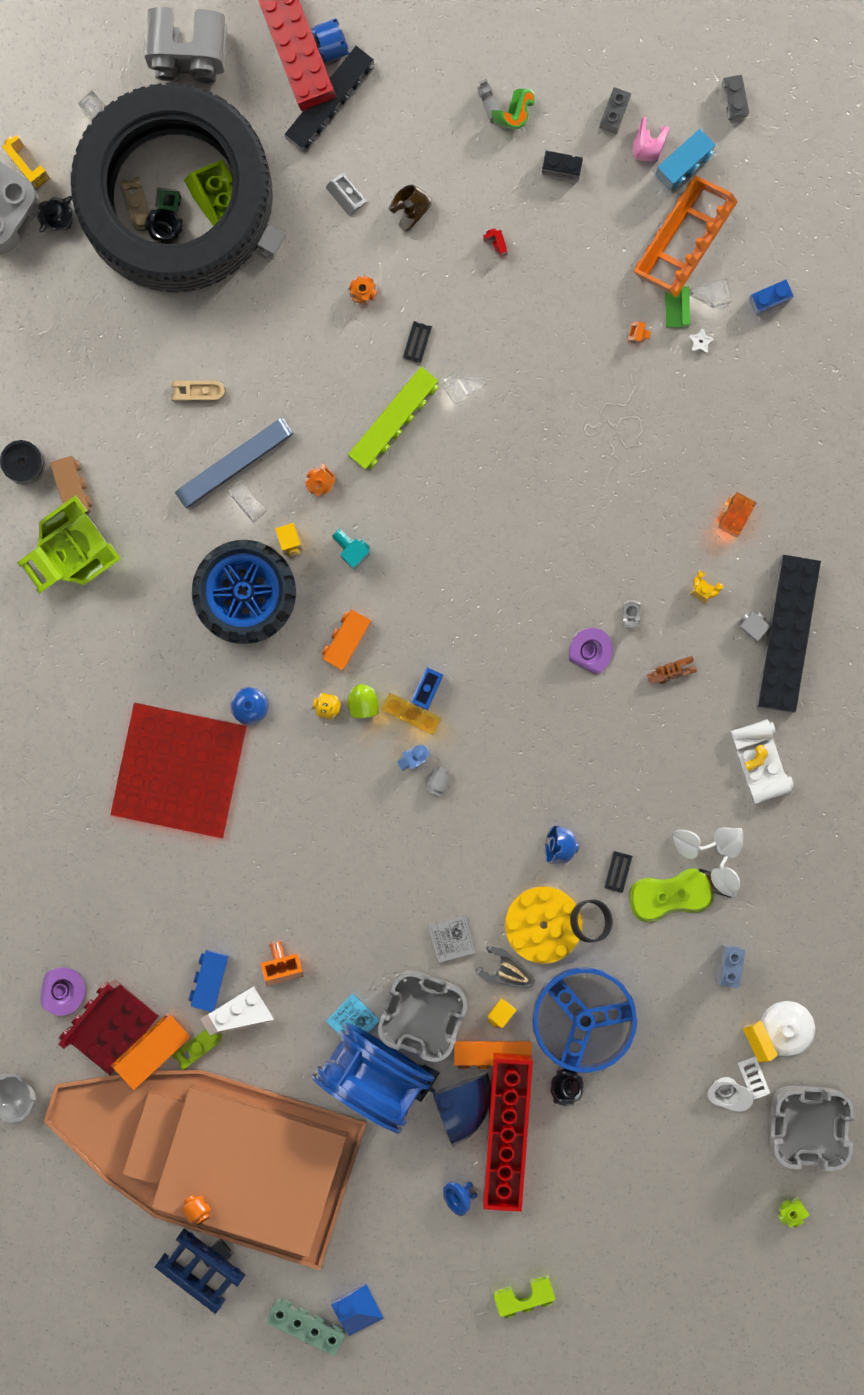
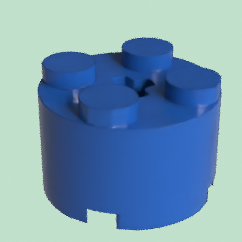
(331, 40)

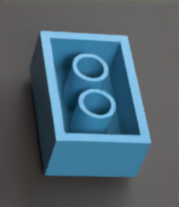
(685, 160)

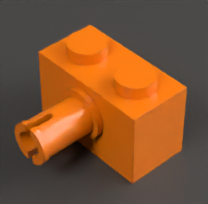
(281, 967)

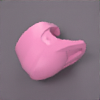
(647, 148)

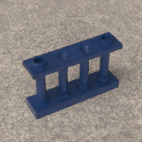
(190, 1283)

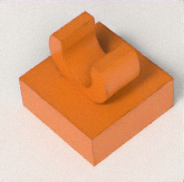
(637, 332)

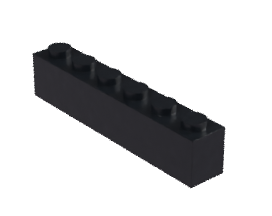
(344, 81)

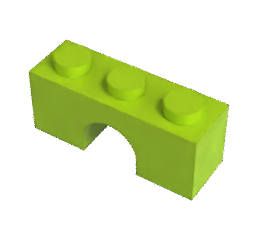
(509, 1304)

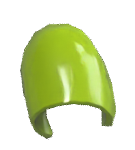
(363, 702)

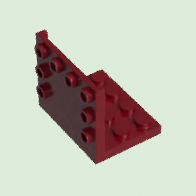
(109, 1025)

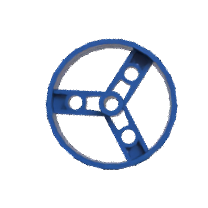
(572, 1060)

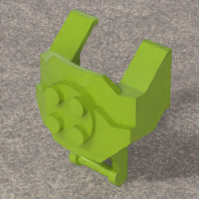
(69, 548)

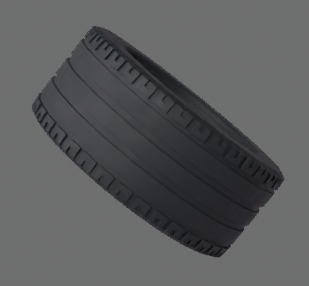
(158, 113)

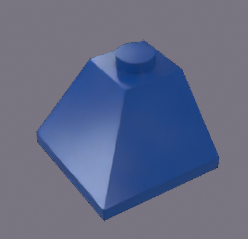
(356, 1310)

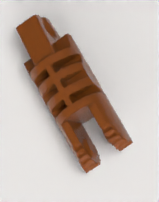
(671, 671)

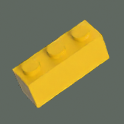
(289, 539)

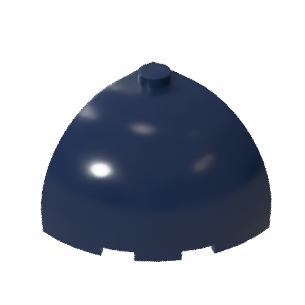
(463, 1107)

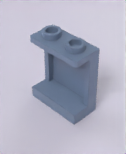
(730, 966)

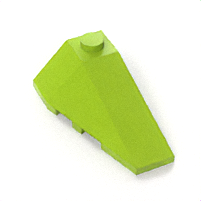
(211, 189)

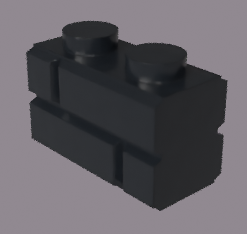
(562, 165)

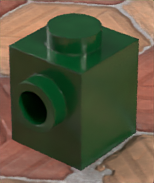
(167, 199)

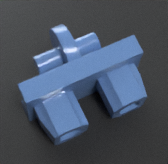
(413, 757)

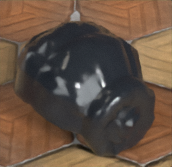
(163, 225)
(566, 1087)

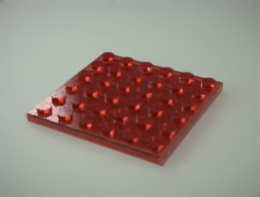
(178, 770)

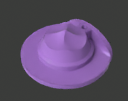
(591, 650)
(62, 991)

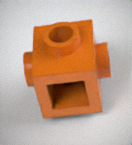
(365, 296)
(319, 480)

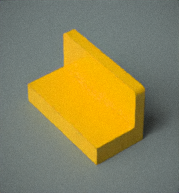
(760, 1042)

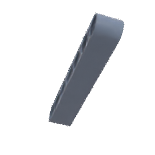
(234, 462)

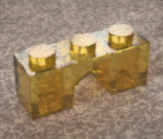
(411, 714)

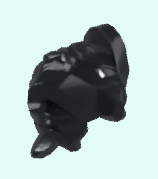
(55, 214)

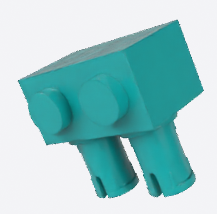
(354, 551)

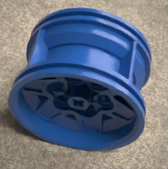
(372, 1078)

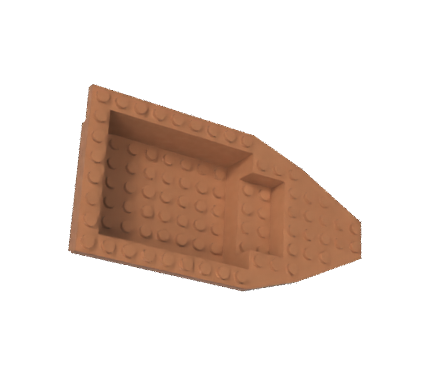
(255, 1156)

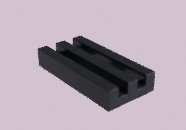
(421, 326)
(622, 856)

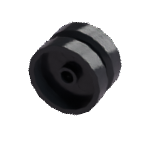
(33, 465)

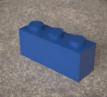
(208, 980)

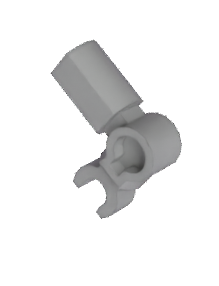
(485, 93)

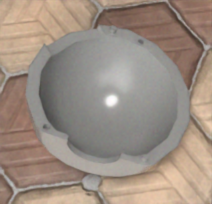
(16, 1098)

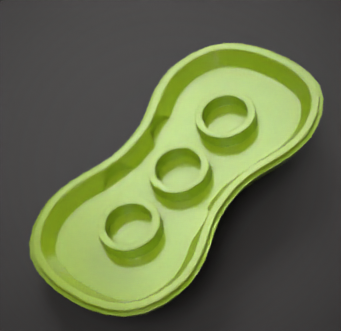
(656, 898)

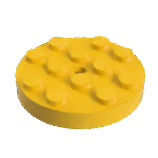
(524, 928)

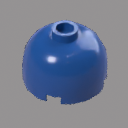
(249, 706)
(561, 845)

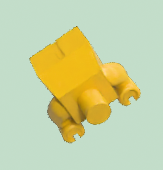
(704, 591)

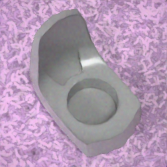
(631, 613)

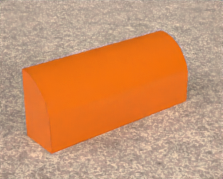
(150, 1051)

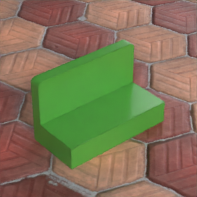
(677, 309)

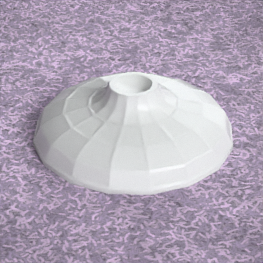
(789, 1028)

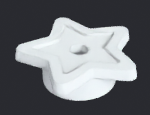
(700, 346)

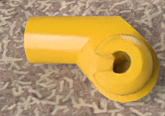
(759, 759)

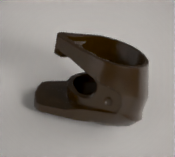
(414, 205)

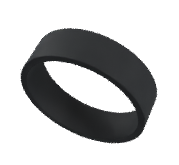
(574, 921)

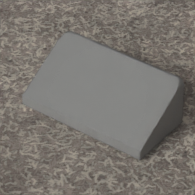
(346, 193)

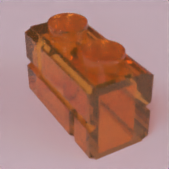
(736, 514)

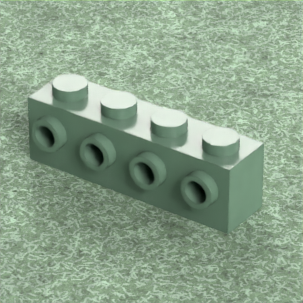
(305, 1326)

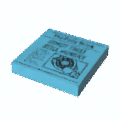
(353, 1012)

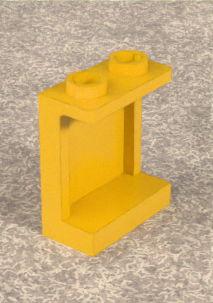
(36, 177)

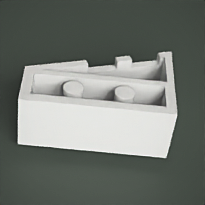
(240, 1012)

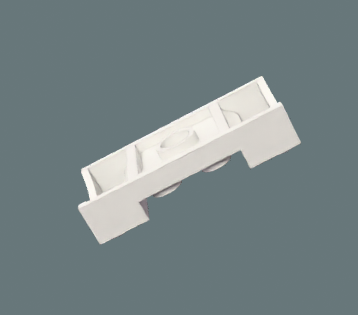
(769, 779)

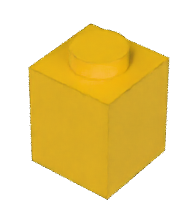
(500, 1013)

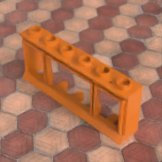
(670, 227)

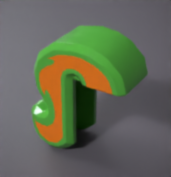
(517, 111)

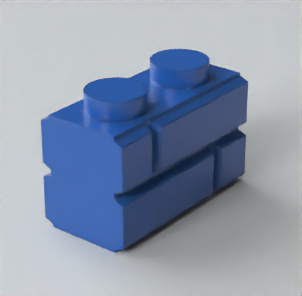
(771, 297)
(427, 688)

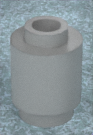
(438, 781)

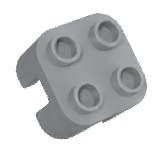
(200, 57)
(17, 202)
(422, 1015)
(811, 1127)

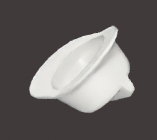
(730, 1095)

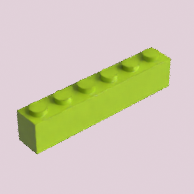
(393, 418)

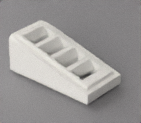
(749, 1061)

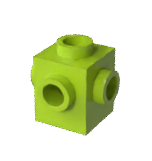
(799, 1212)

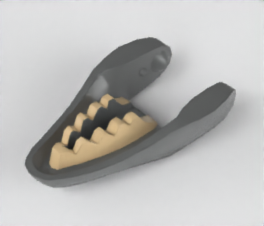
(509, 971)

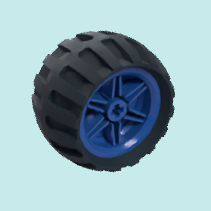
(228, 621)

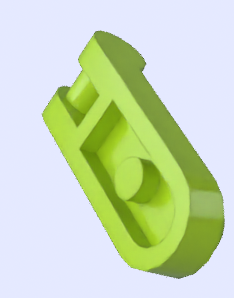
(196, 1048)

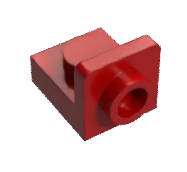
(499, 243)

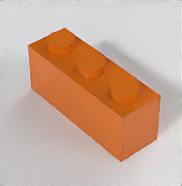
(346, 639)

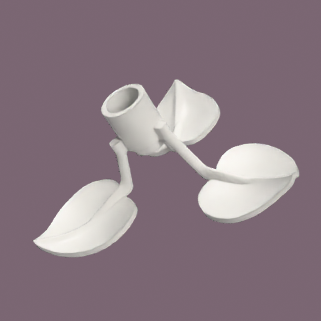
(728, 843)

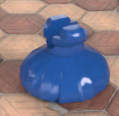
(458, 1197)

